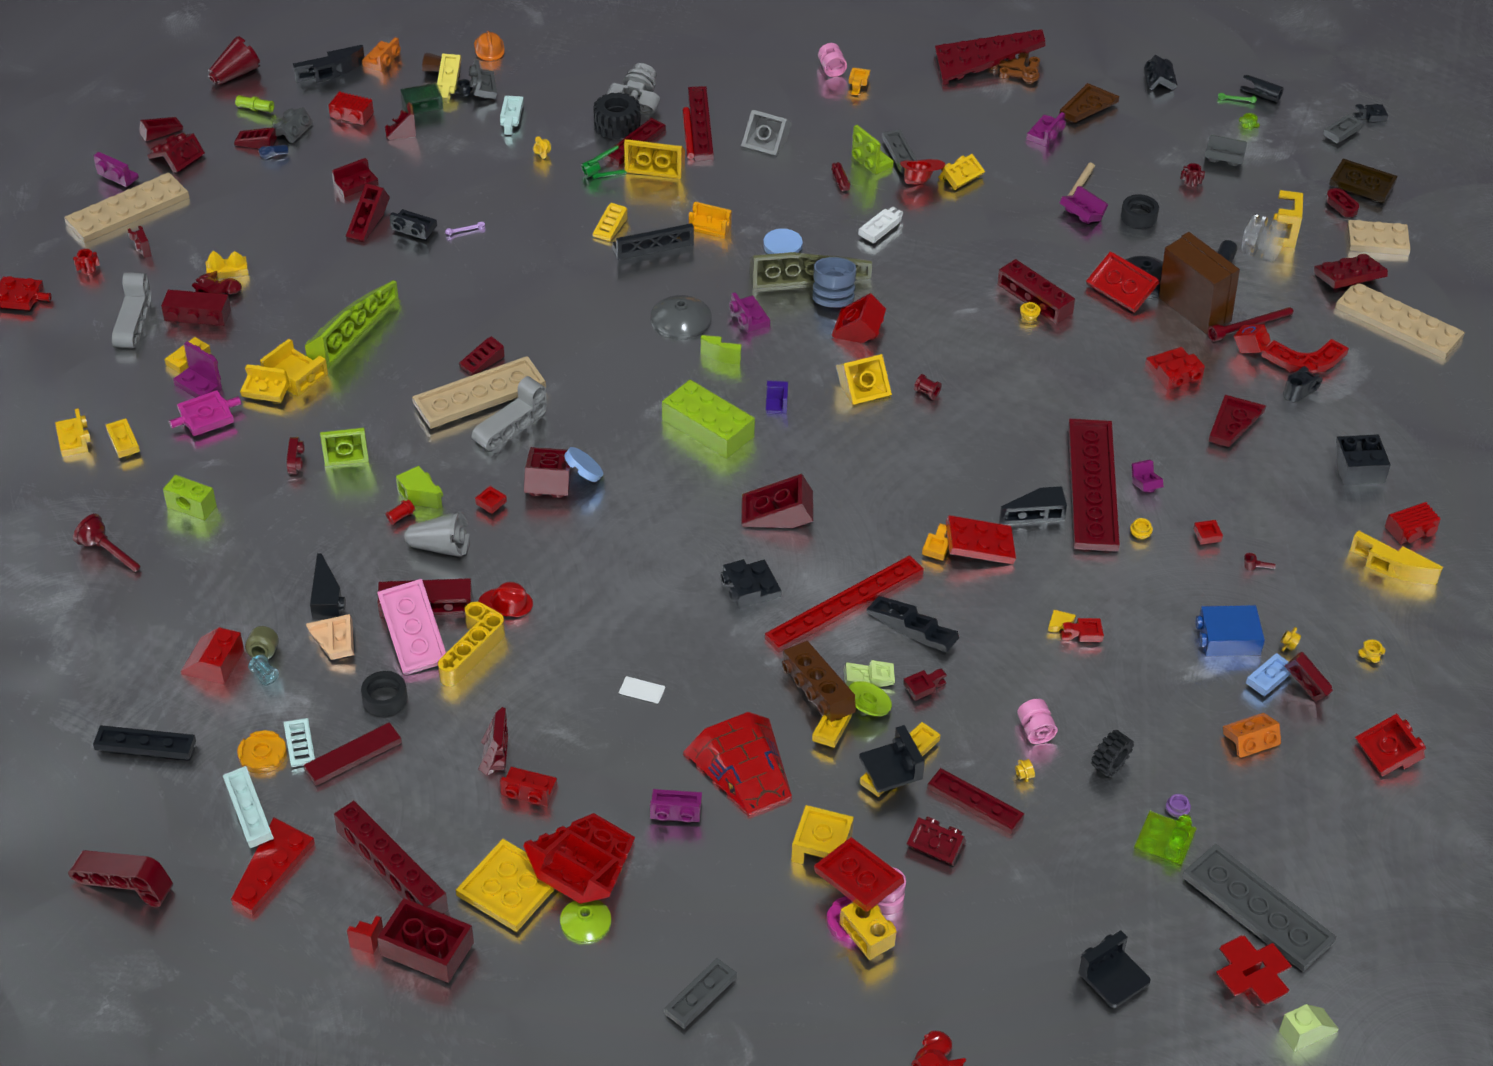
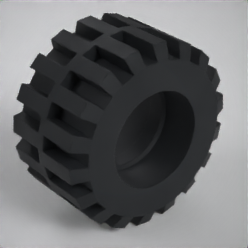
(616, 115)

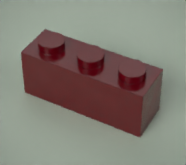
(196, 307)

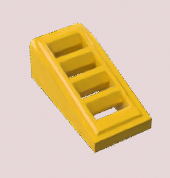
(612, 221)

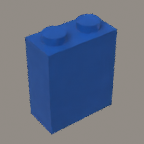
(1230, 630)

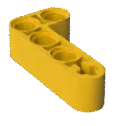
(484, 634)

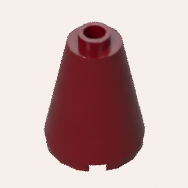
(233, 62)

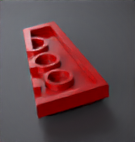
(271, 865)

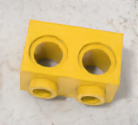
(863, 929)

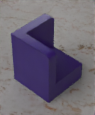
(776, 397)

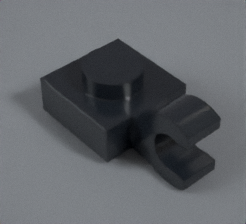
(1373, 113)

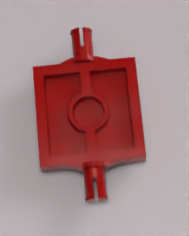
(21, 292)

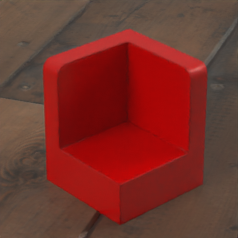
(365, 935)

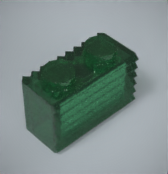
(422, 98)

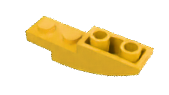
(1398, 564)

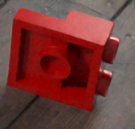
(1175, 367)
(1391, 745)

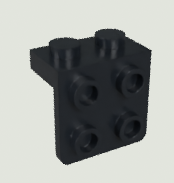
(1112, 970)

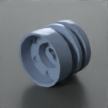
(834, 282)

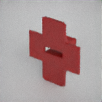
(1245, 971)

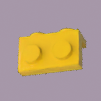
(265, 383)

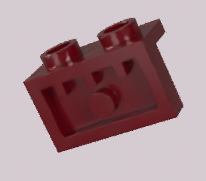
(352, 177)
(1309, 677)
(936, 840)

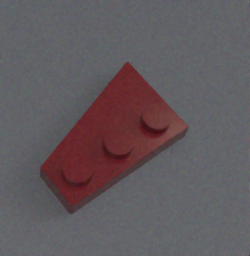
(1234, 419)

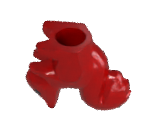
(936, 1047)

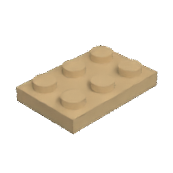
(1378, 237)

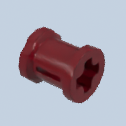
(927, 386)

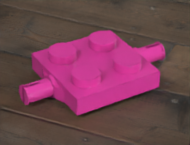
(205, 413)

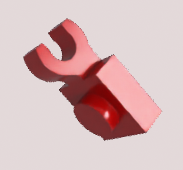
(1086, 628)

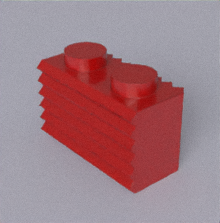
(351, 108)
(1413, 523)

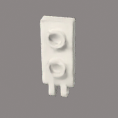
(881, 224)

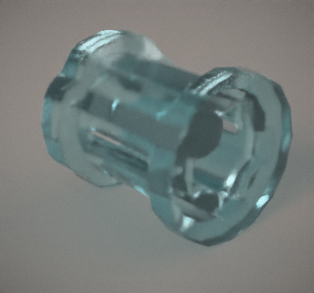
(263, 670)

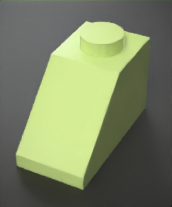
(1306, 1026)

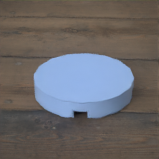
(782, 241)
(586, 466)

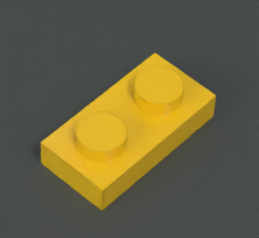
(178, 359)
(122, 438)
(829, 732)

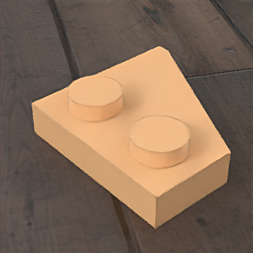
(334, 636)

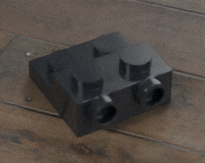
(750, 582)

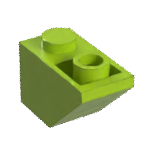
(419, 488)

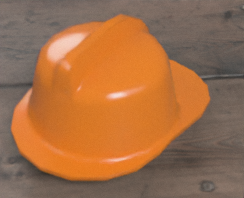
(489, 46)

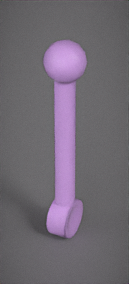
(480, 225)

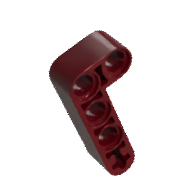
(123, 872)

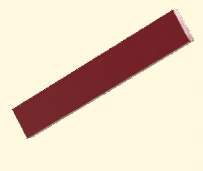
(700, 123)

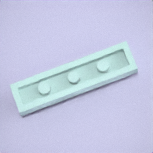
(248, 807)

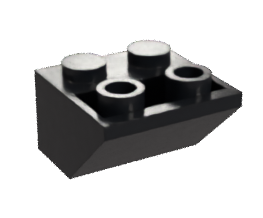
(1361, 459)

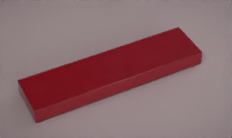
(645, 133)
(352, 753)
(975, 801)

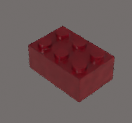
(425, 940)

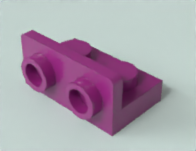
(1046, 129)
(749, 312)

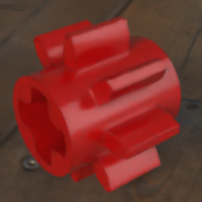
(86, 261)

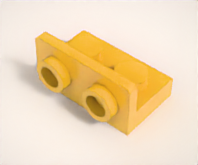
(962, 171)
(72, 436)

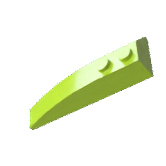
(350, 324)

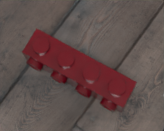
(1034, 288)

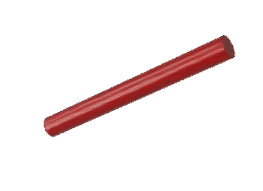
(688, 133)

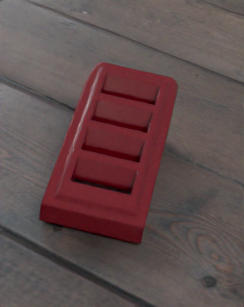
(159, 127)
(256, 138)
(491, 347)

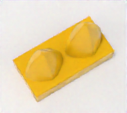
(232, 267)

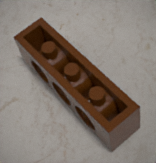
(818, 681)

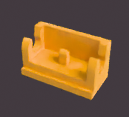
(710, 219)

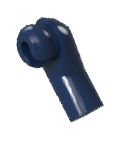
(271, 151)

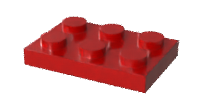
(1122, 282)
(980, 539)
(859, 874)

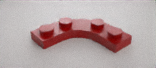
(1316, 361)

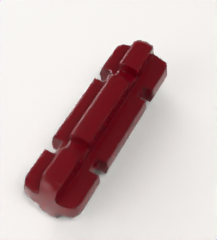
(840, 176)

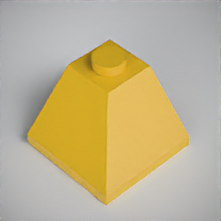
(864, 379)

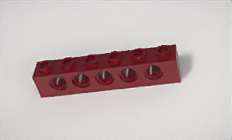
(388, 858)

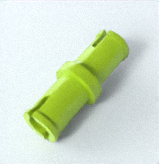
(254, 103)

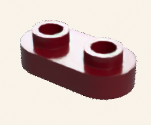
(1342, 202)
(294, 461)

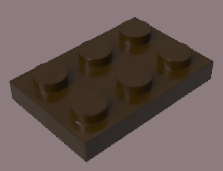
(1363, 180)

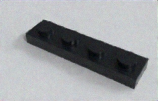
(144, 742)

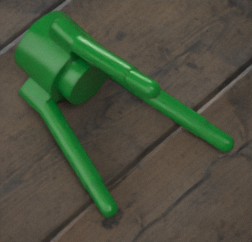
(592, 166)

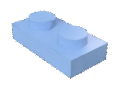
(1269, 675)

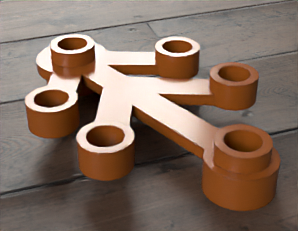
(1029, 74)

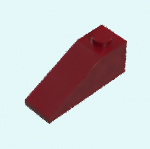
(368, 212)

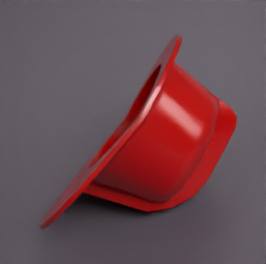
(921, 170)
(508, 599)

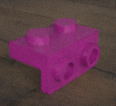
(114, 169)
(1085, 205)
(675, 805)

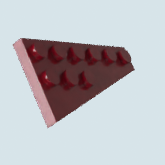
(982, 53)

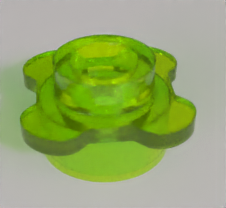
(1249, 121)

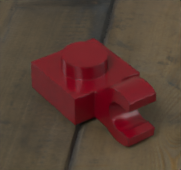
(140, 241)
(922, 685)

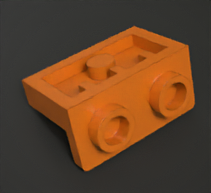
(382, 55)
(1253, 734)

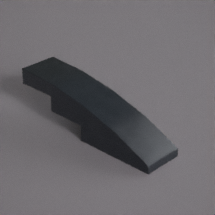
(907, 621)

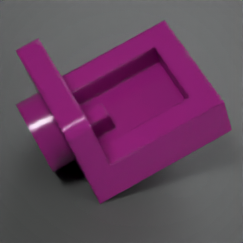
(1144, 476)

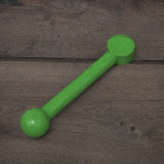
(1221, 96)

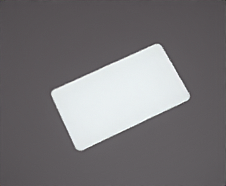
(642, 689)

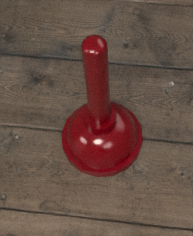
(92, 532)

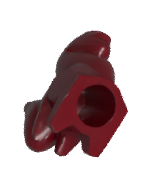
(209, 284)

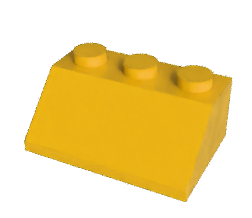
(654, 159)

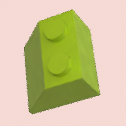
(344, 446)

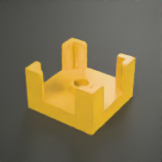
(1291, 217)
(820, 833)

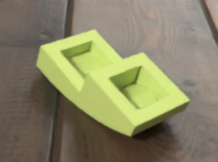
(877, 673)

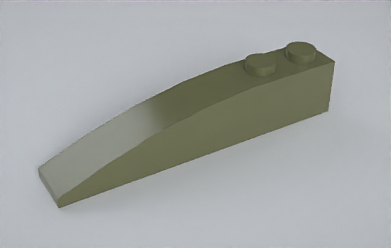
(794, 269)

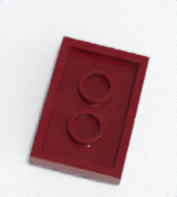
(1350, 271)

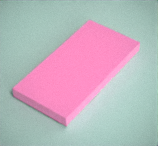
(412, 626)

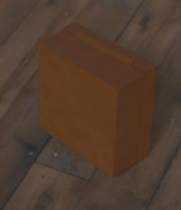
(1198, 282)

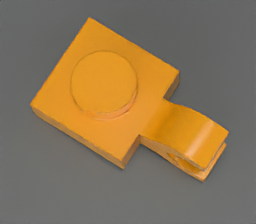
(858, 78)
(936, 545)

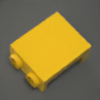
(300, 369)

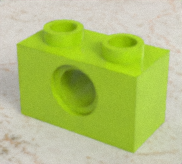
(189, 497)

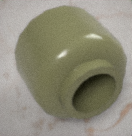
(262, 641)

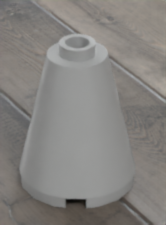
(440, 534)

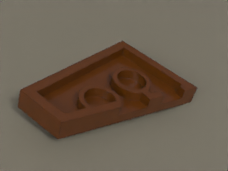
(1087, 102)

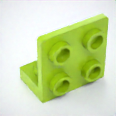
(868, 153)

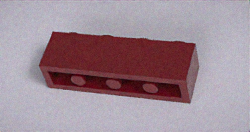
(444, 595)

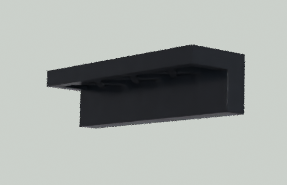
(654, 241)

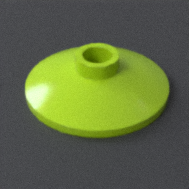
(870, 698)
(588, 927)

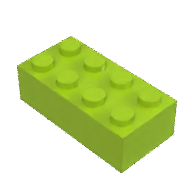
(708, 419)

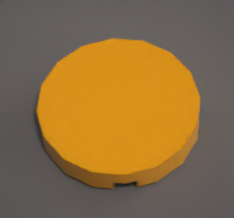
(262, 751)

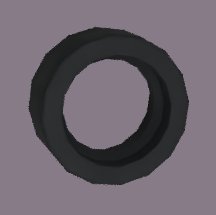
(1142, 202)
(384, 707)

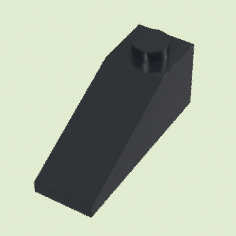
(1037, 506)
(326, 593)

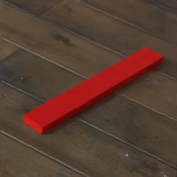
(843, 603)

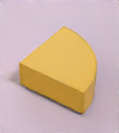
(1058, 619)

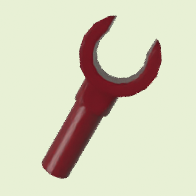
(1251, 562)

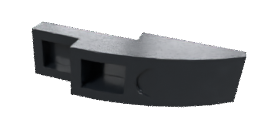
(333, 65)

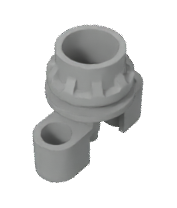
(640, 84)

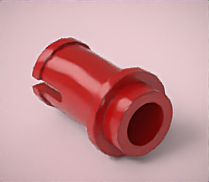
(401, 511)

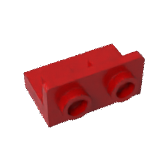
(528, 786)

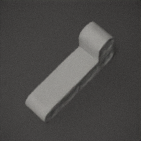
(133, 310)
(514, 417)

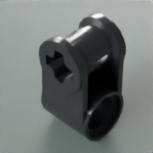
(1301, 384)

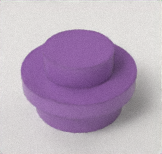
(1178, 805)

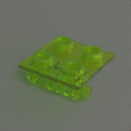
(1166, 837)

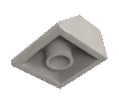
(766, 132)

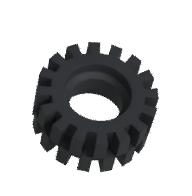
(1112, 753)

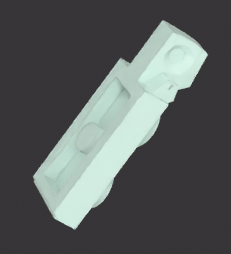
(511, 113)

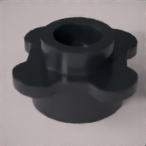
(463, 87)

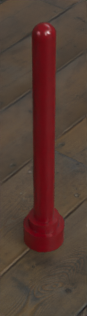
(1218, 332)

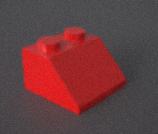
(860, 320)
(215, 656)

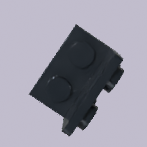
(894, 763)

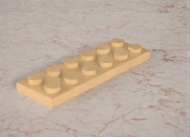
(126, 207)
(1400, 320)
(475, 392)

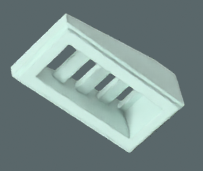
(294, 727)

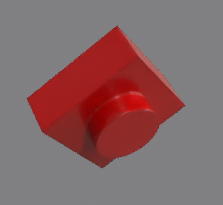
(490, 499)
(1208, 532)

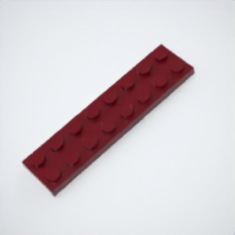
(1093, 485)

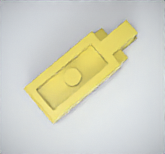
(448, 75)

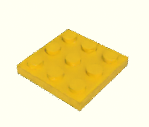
(505, 886)

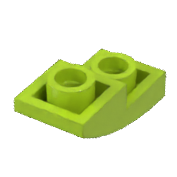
(724, 352)

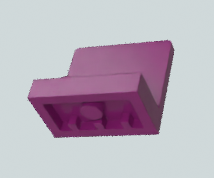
(202, 373)

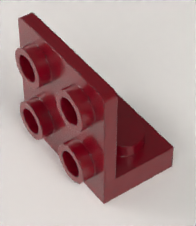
(178, 150)

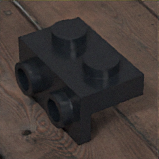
(1160, 71)
(412, 224)

